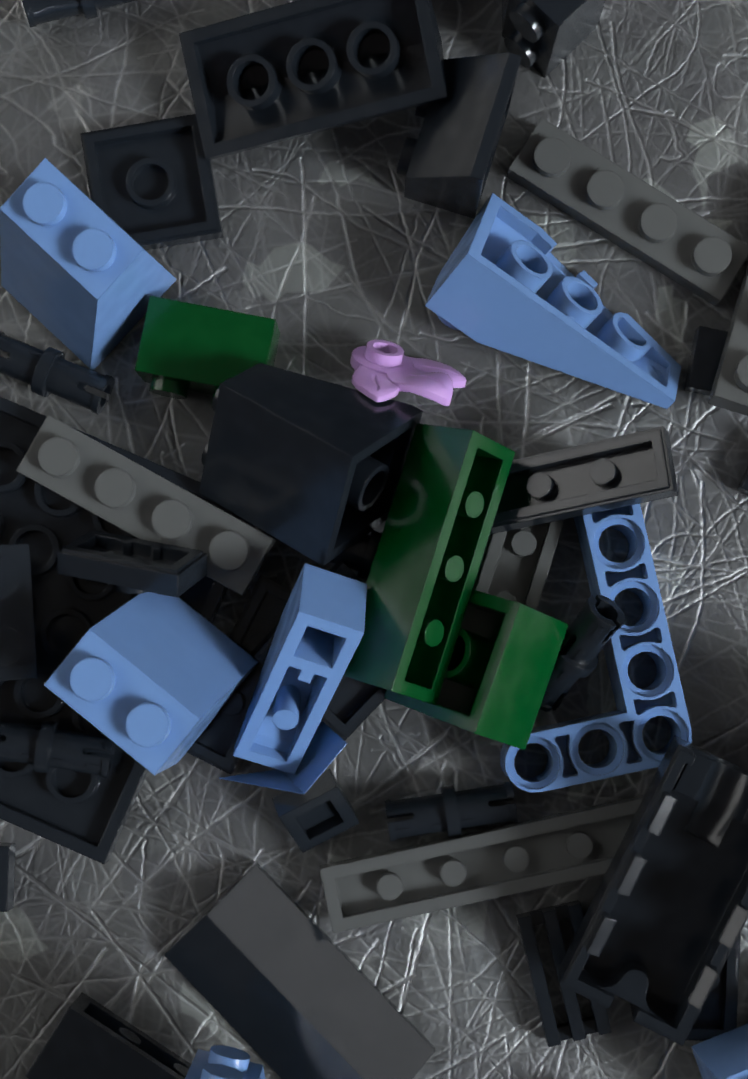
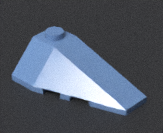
(523, 301)

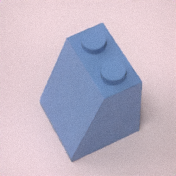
(75, 265)
(152, 677)

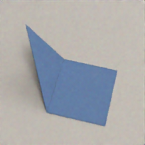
(318, 756)

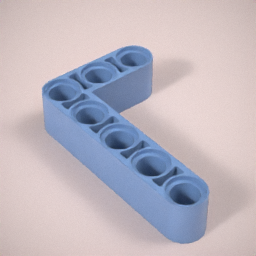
(634, 705)

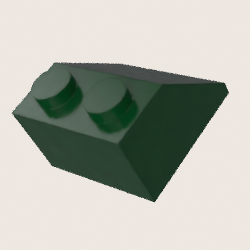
(496, 670)

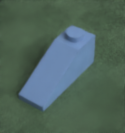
(302, 668)

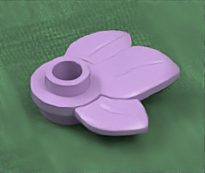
(384, 371)

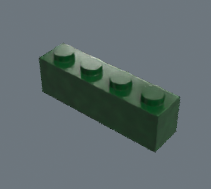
(429, 559)

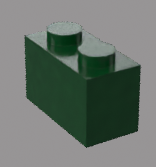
(200, 346)

